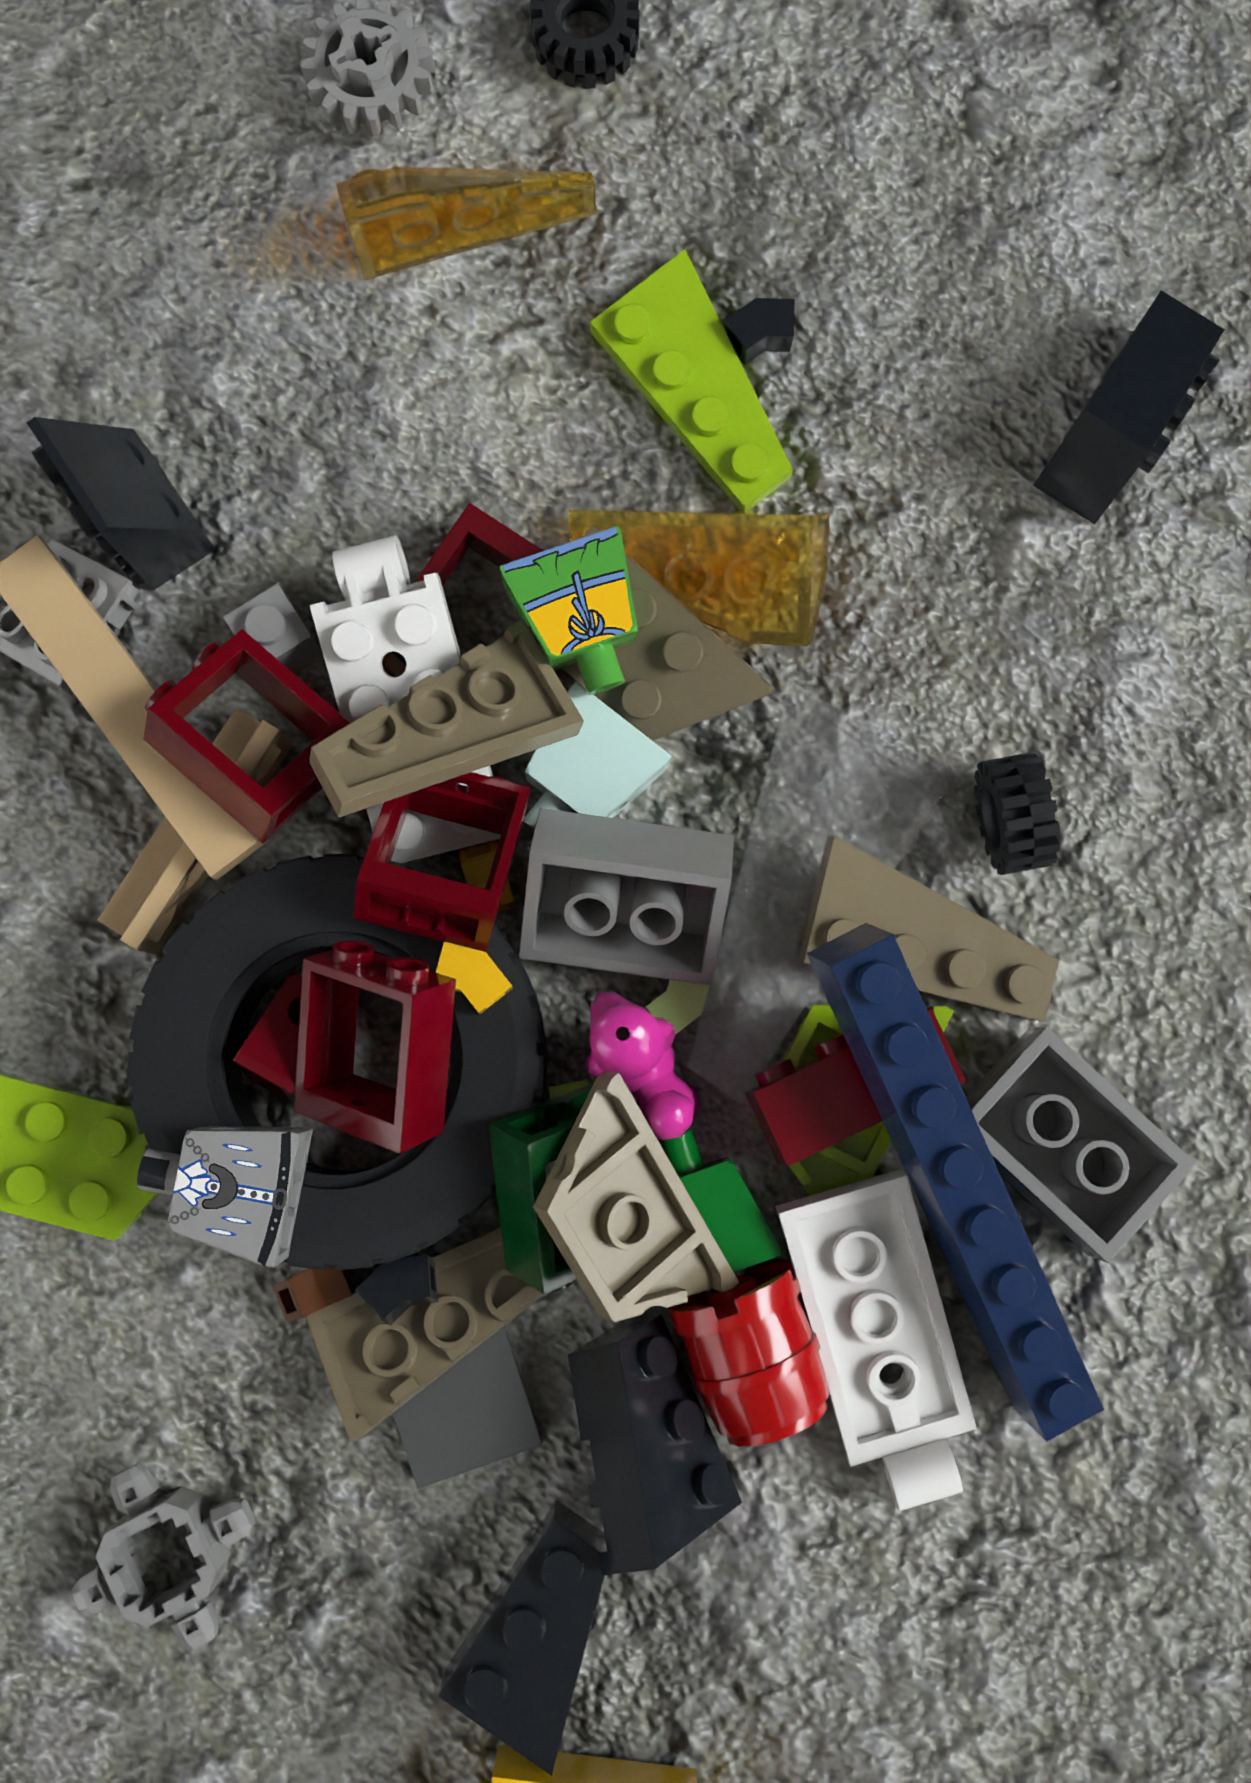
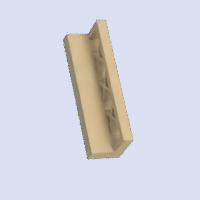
(167, 871)

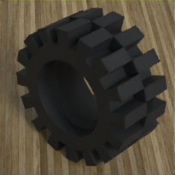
(585, 55)
(1016, 813)

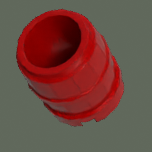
(754, 1356)

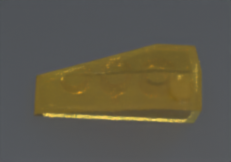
(432, 213)
(731, 568)

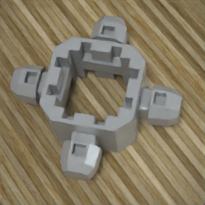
(119, 1574)

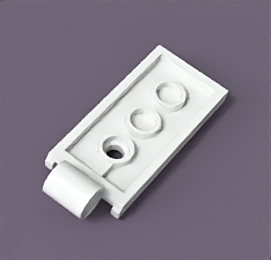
(381, 617)
(874, 1305)

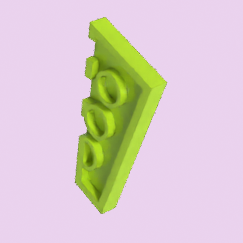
(688, 371)

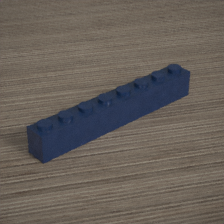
(955, 1178)

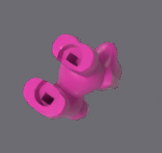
(640, 1049)

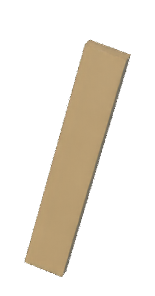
(115, 697)

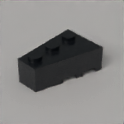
(649, 1446)

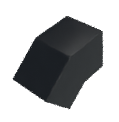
(761, 327)
(400, 1285)

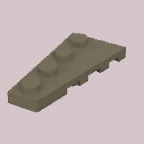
(468, 718)
(943, 943)
(384, 1366)

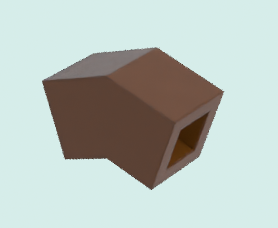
(312, 1291)

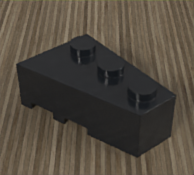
(1132, 408)
(530, 1640)

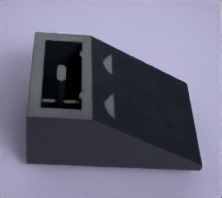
(121, 497)

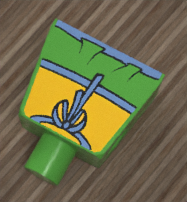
(577, 604)

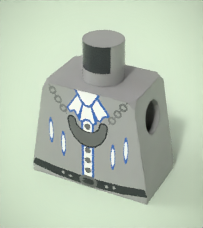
(233, 1187)

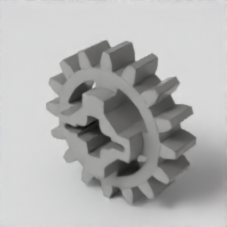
(361, 66)

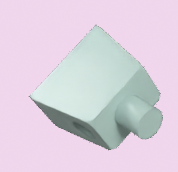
(598, 767)

